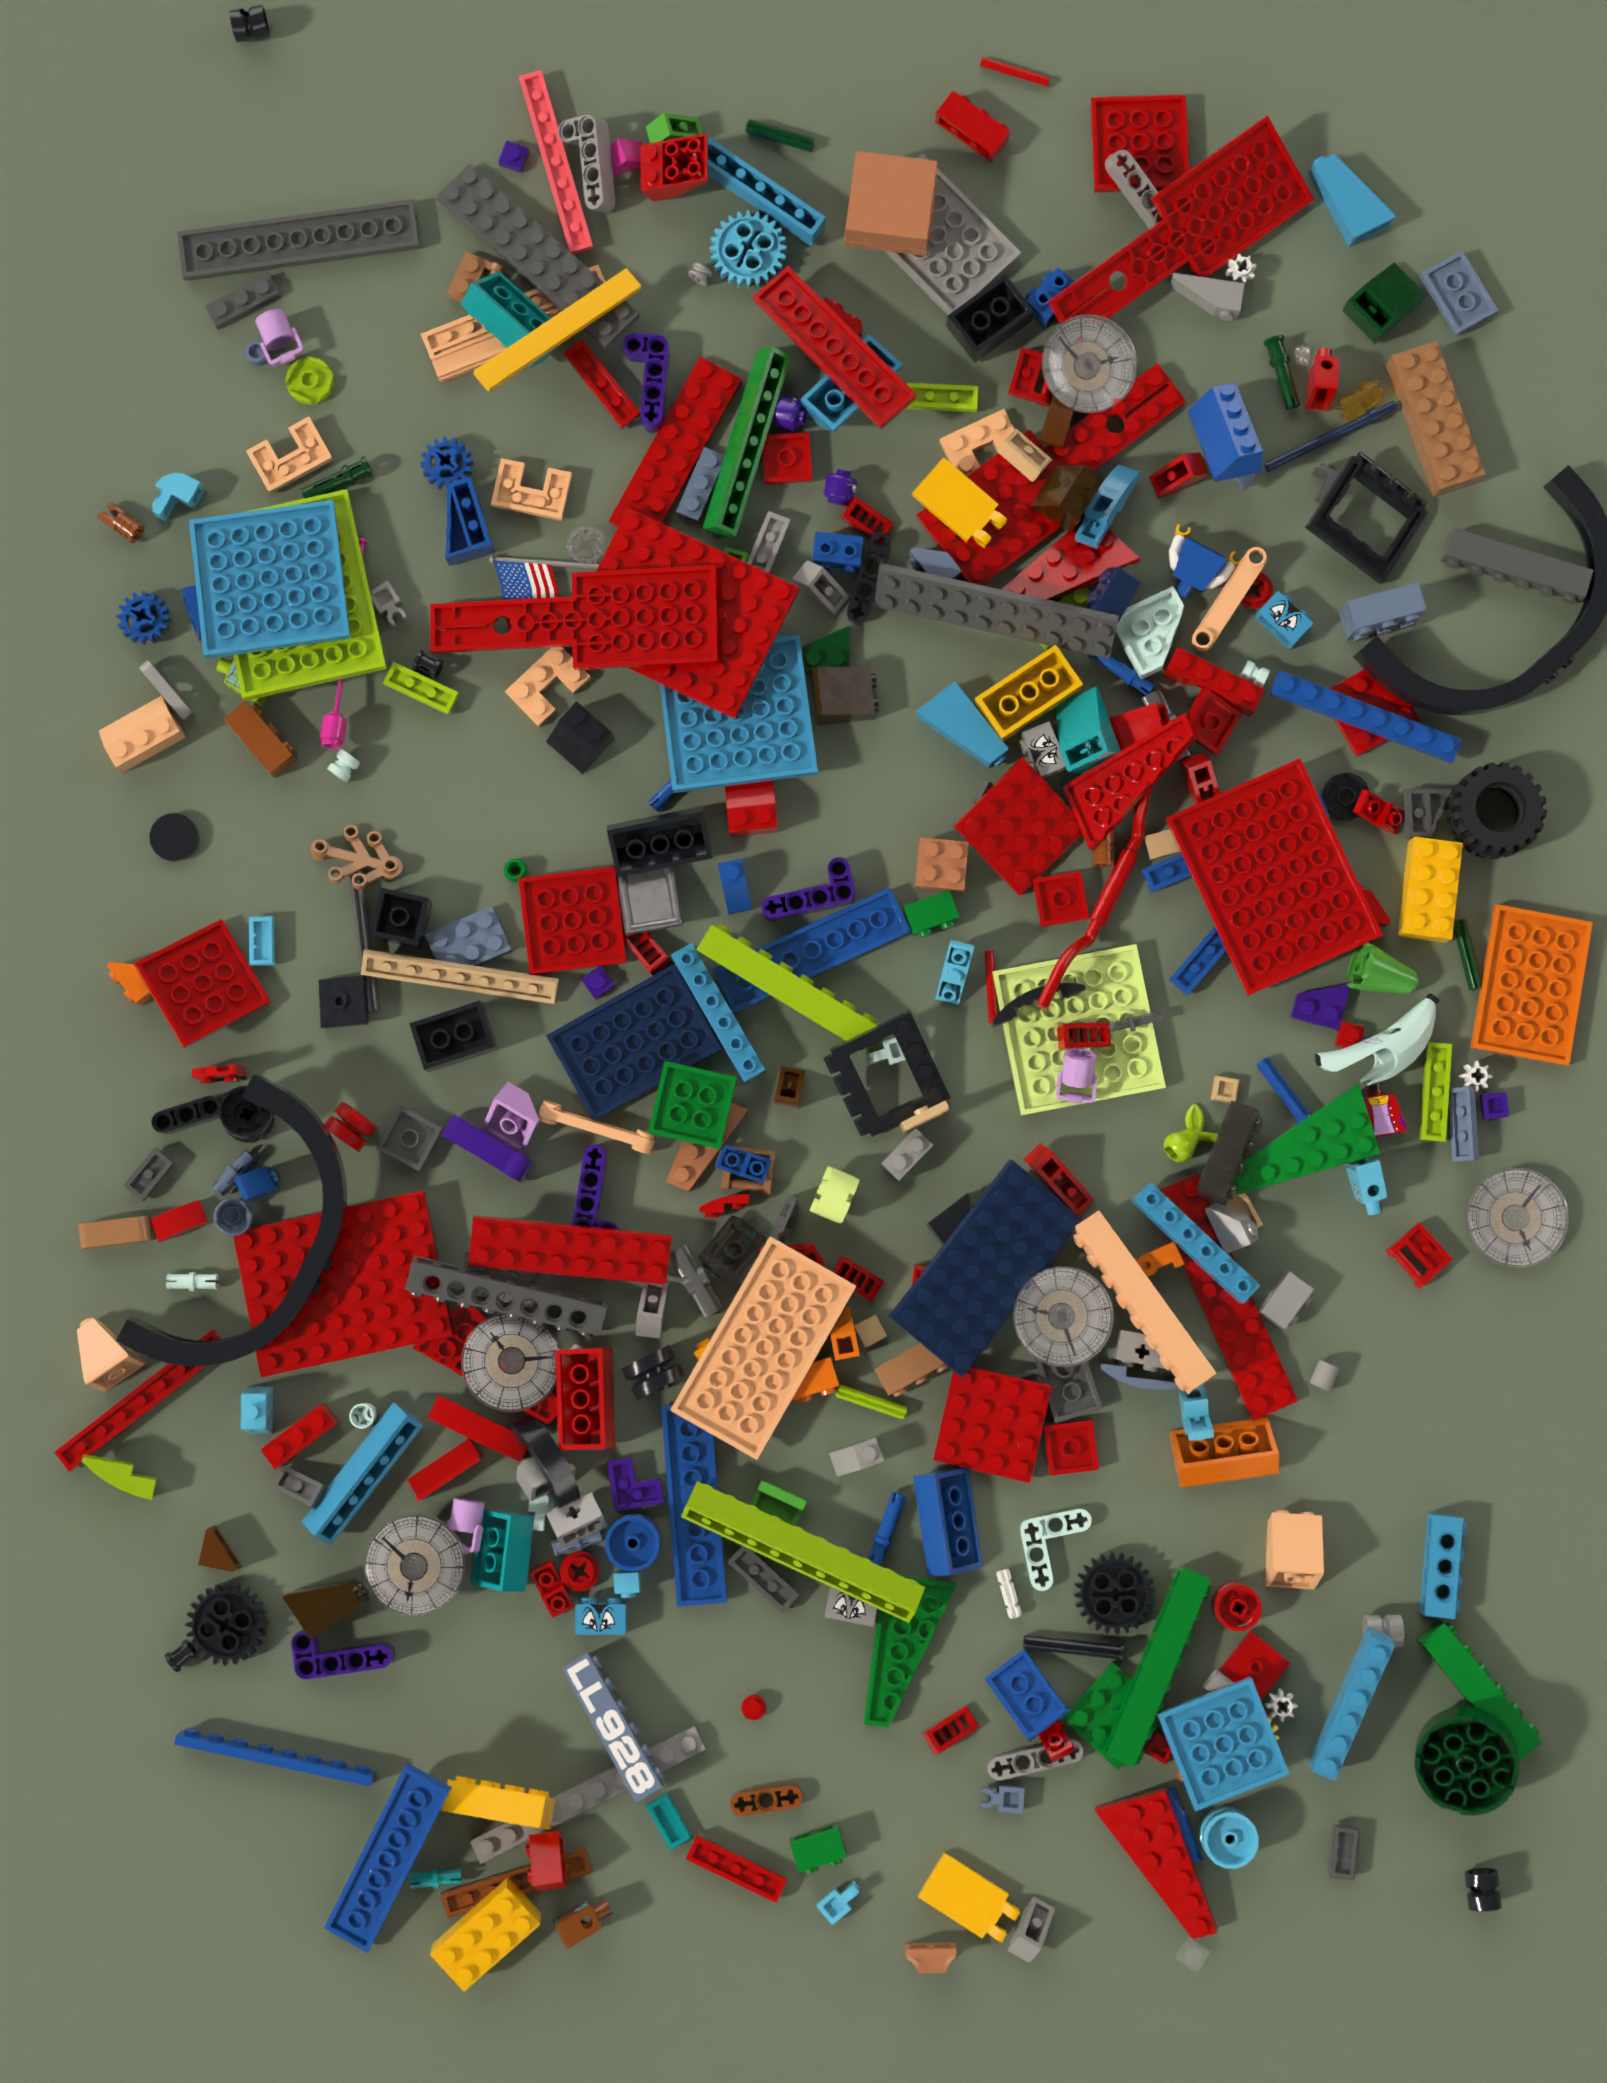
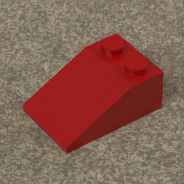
(751, 809)

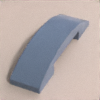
(1119, 1373)

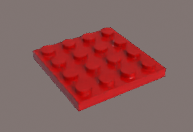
(1147, 128)
(1019, 826)
(572, 920)
(202, 983)
(993, 1423)

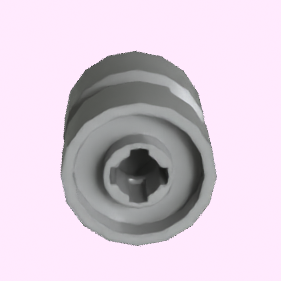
(1390, 1625)

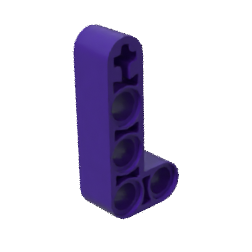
(650, 383)
(806, 895)
(488, 1148)
(594, 1192)
(343, 1655)

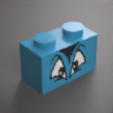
(1284, 619)
(601, 1617)

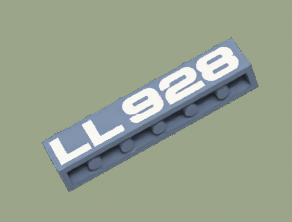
(613, 1726)

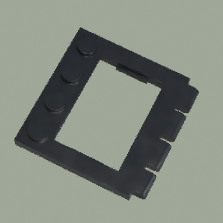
(1393, 494)
(919, 1062)

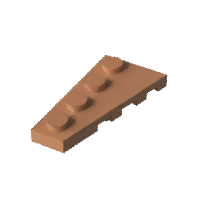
(694, 1158)

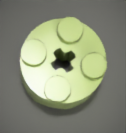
(834, 1195)

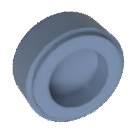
(254, 353)

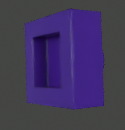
(513, 156)
(598, 982)
(1494, 1105)

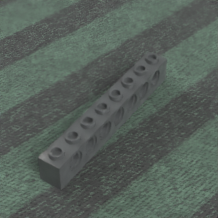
(472, 1279)

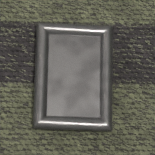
(649, 901)

